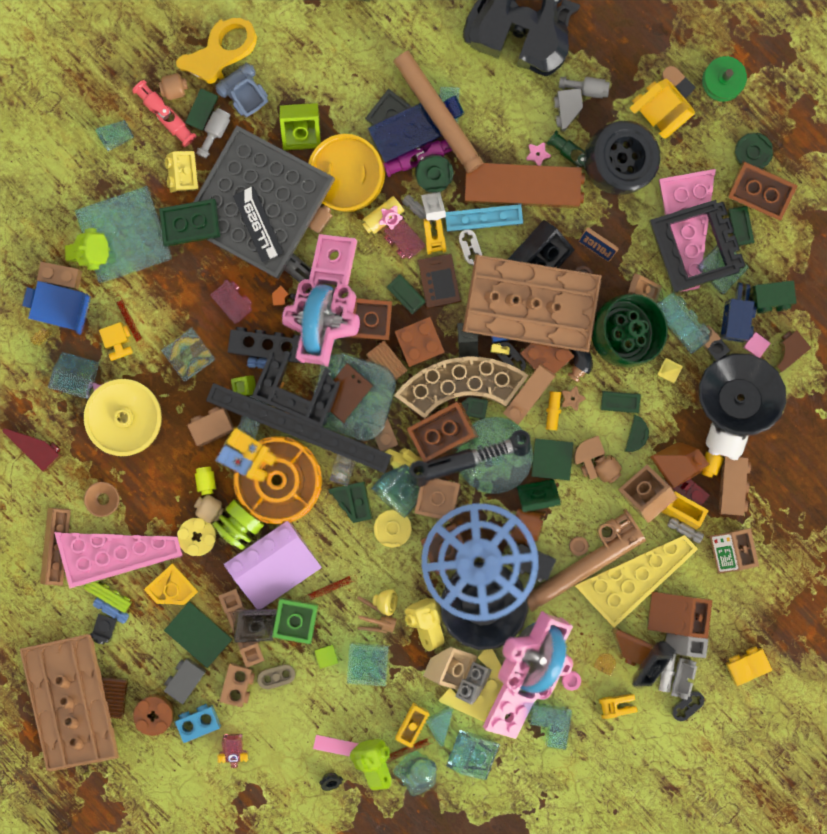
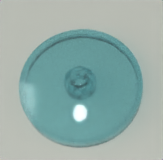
(500, 473)

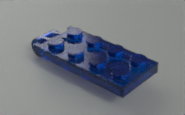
(409, 130)

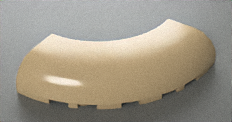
(458, 379)

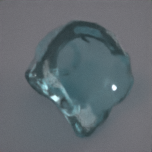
(417, 773)

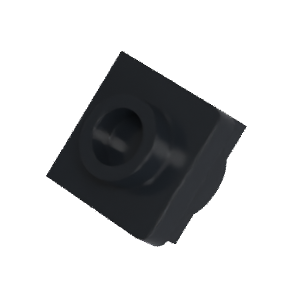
(103, 629)

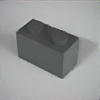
(184, 680)

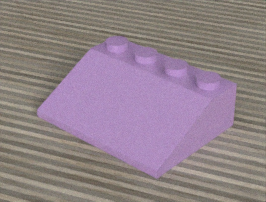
(273, 565)

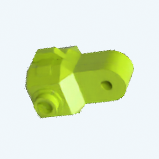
(88, 249)
(371, 759)

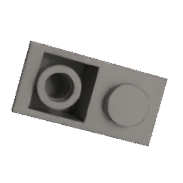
(569, 106)
(688, 645)

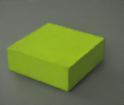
(326, 656)

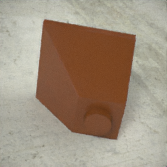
(679, 463)
(631, 647)

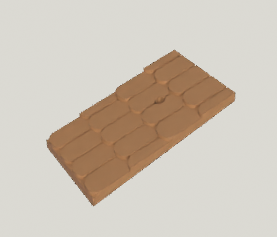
(548, 306)
(69, 703)

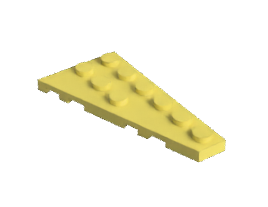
(625, 586)

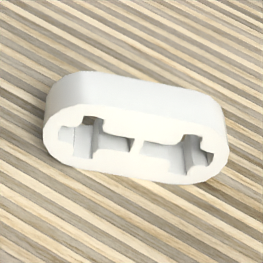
(464, 246)

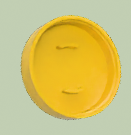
(356, 171)

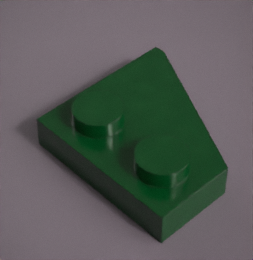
(353, 501)

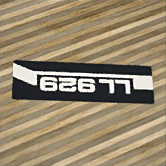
(257, 224)

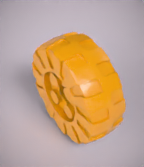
(295, 494)

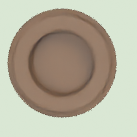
(578, 546)

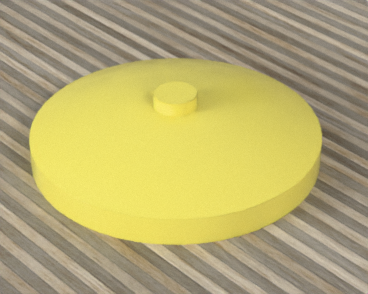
(122, 417)

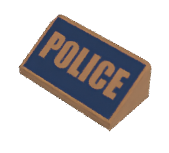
(598, 244)

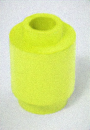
(205, 480)

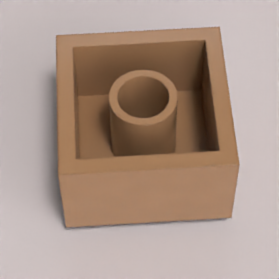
(211, 426)
(647, 493)

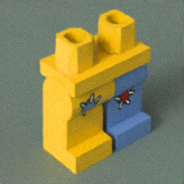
(252, 458)

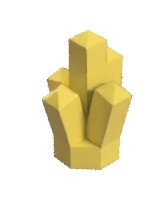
(403, 457)

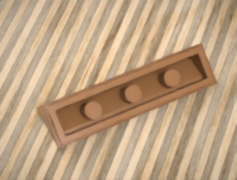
(52, 566)

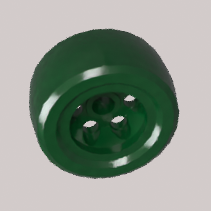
(648, 325)

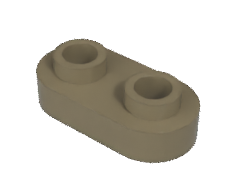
(276, 675)

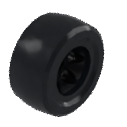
(602, 162)

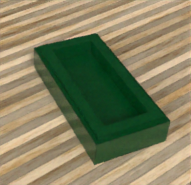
(201, 109)
(741, 225)
(406, 294)
(620, 402)

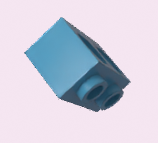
(199, 727)

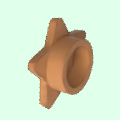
(577, 398)

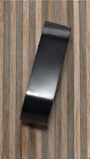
(514, 354)
(691, 709)

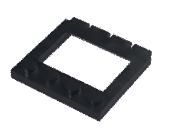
(670, 253)

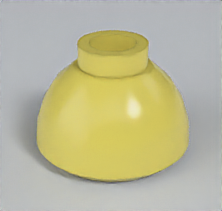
(386, 601)

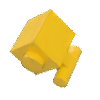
(114, 337)

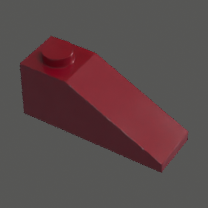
(39, 451)

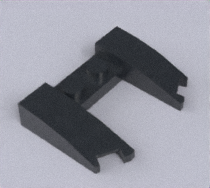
(270, 392)

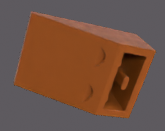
(680, 614)

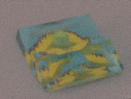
(188, 354)

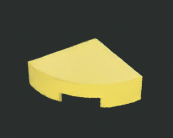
(496, 348)

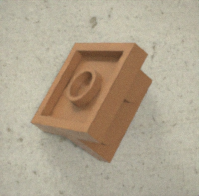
(437, 498)

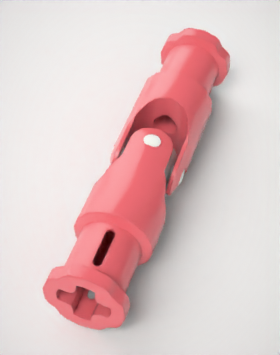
(156, 105)

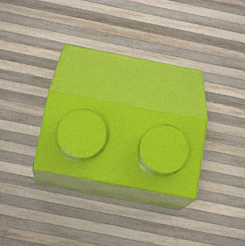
(300, 126)

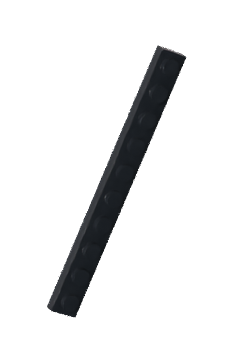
(299, 428)

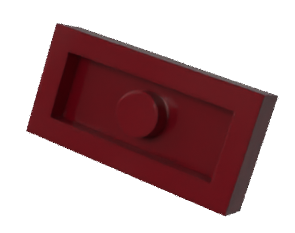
(692, 491)

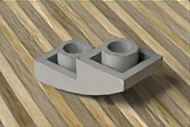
(474, 683)

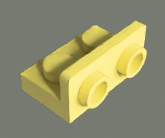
(181, 171)

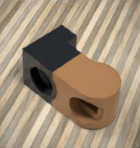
(681, 83)
(716, 347)

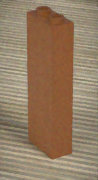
(525, 185)

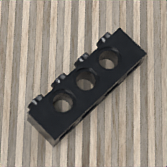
(237, 346)

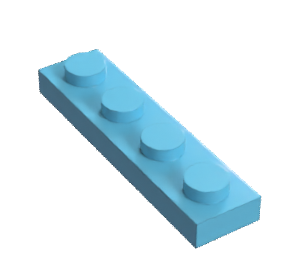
(484, 218)

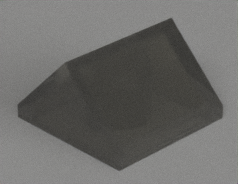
(254, 625)

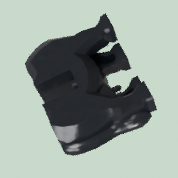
(544, 31)

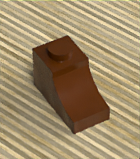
(792, 348)

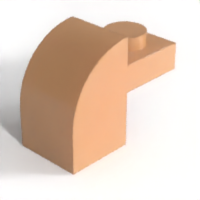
(585, 452)

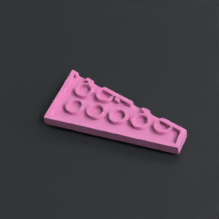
(690, 235)
(106, 555)

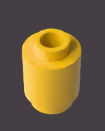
(715, 464)

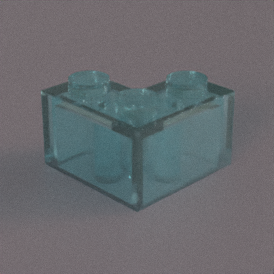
(557, 721)

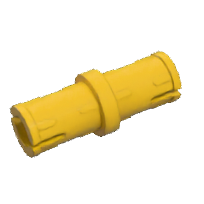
(553, 410)

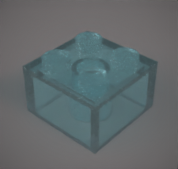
(367, 664)

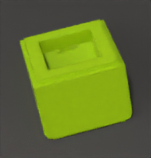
(244, 385)

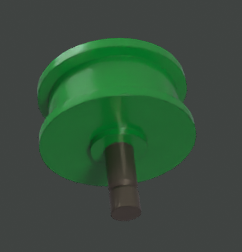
(724, 79)

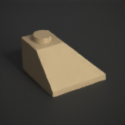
(450, 667)

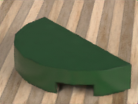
(638, 435)

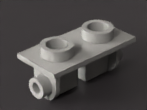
(685, 669)

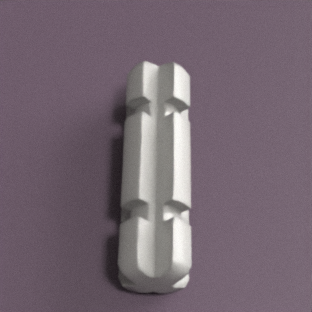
(415, 207)
(685, 529)

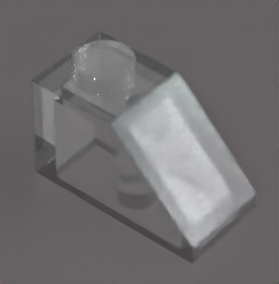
(342, 470)

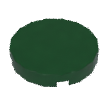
(754, 149)
(434, 173)

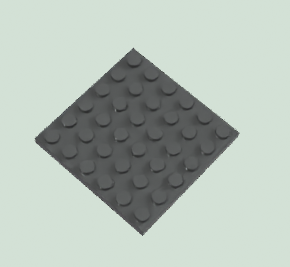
(285, 186)

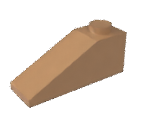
(529, 394)

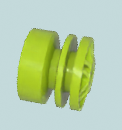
(237, 525)

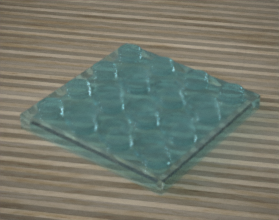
(131, 233)

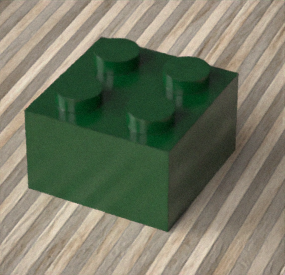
(773, 295)

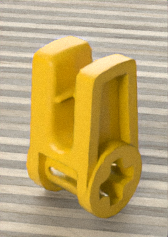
(437, 242)
(610, 709)

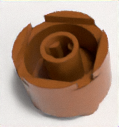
(532, 522)
(162, 708)

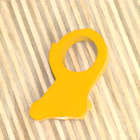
(210, 61)

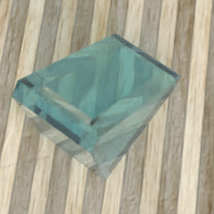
(114, 134)
(439, 724)

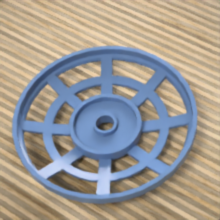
(493, 562)

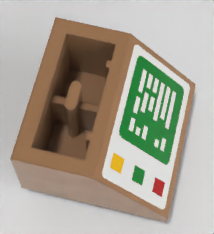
(734, 550)

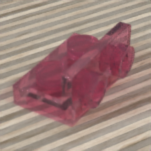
(404, 239)
(231, 301)

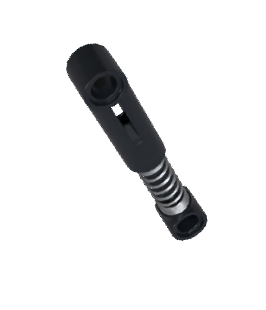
(467, 459)

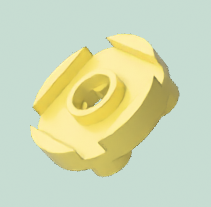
(207, 539)

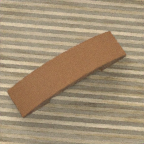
(249, 651)

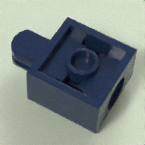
(738, 316)

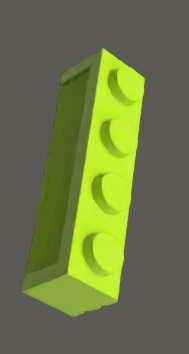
(109, 596)

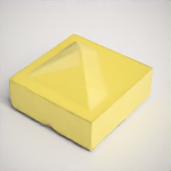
(669, 370)

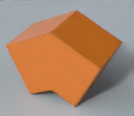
(279, 296)

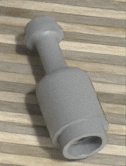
(589, 86)
(215, 129)

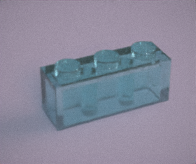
(684, 323)

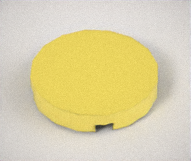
(392, 529)

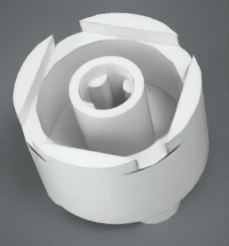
(725, 443)

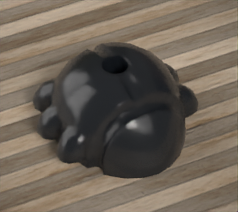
(330, 781)

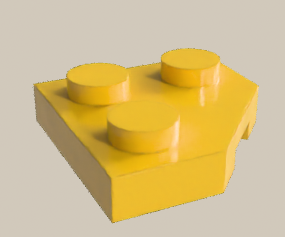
(171, 587)

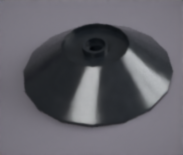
(746, 378)
(489, 633)

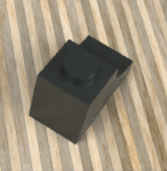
(467, 342)

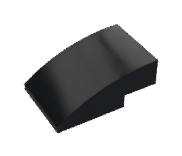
(653, 665)

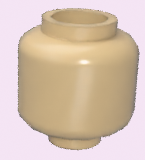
(208, 508)

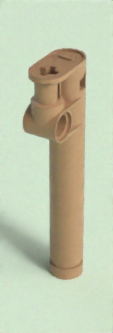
(438, 112)
(622, 539)

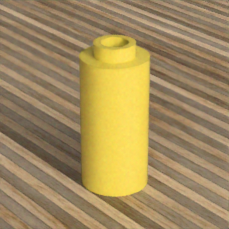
(371, 221)

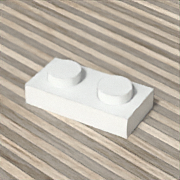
(433, 206)

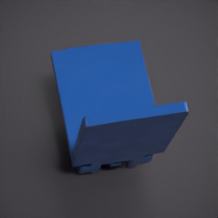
(57, 305)

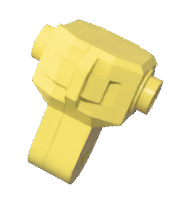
(426, 617)

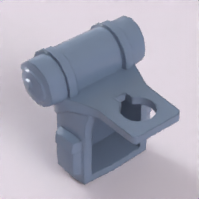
(243, 90)

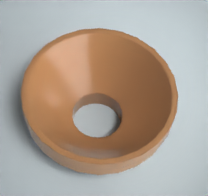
(92, 503)

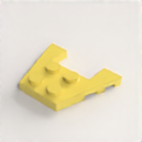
(487, 697)

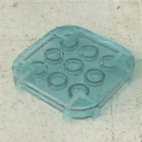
(371, 414)

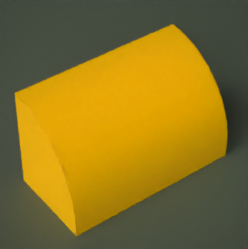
(686, 511)

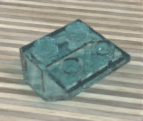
(73, 375)

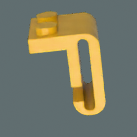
(663, 107)

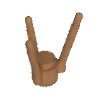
(385, 623)

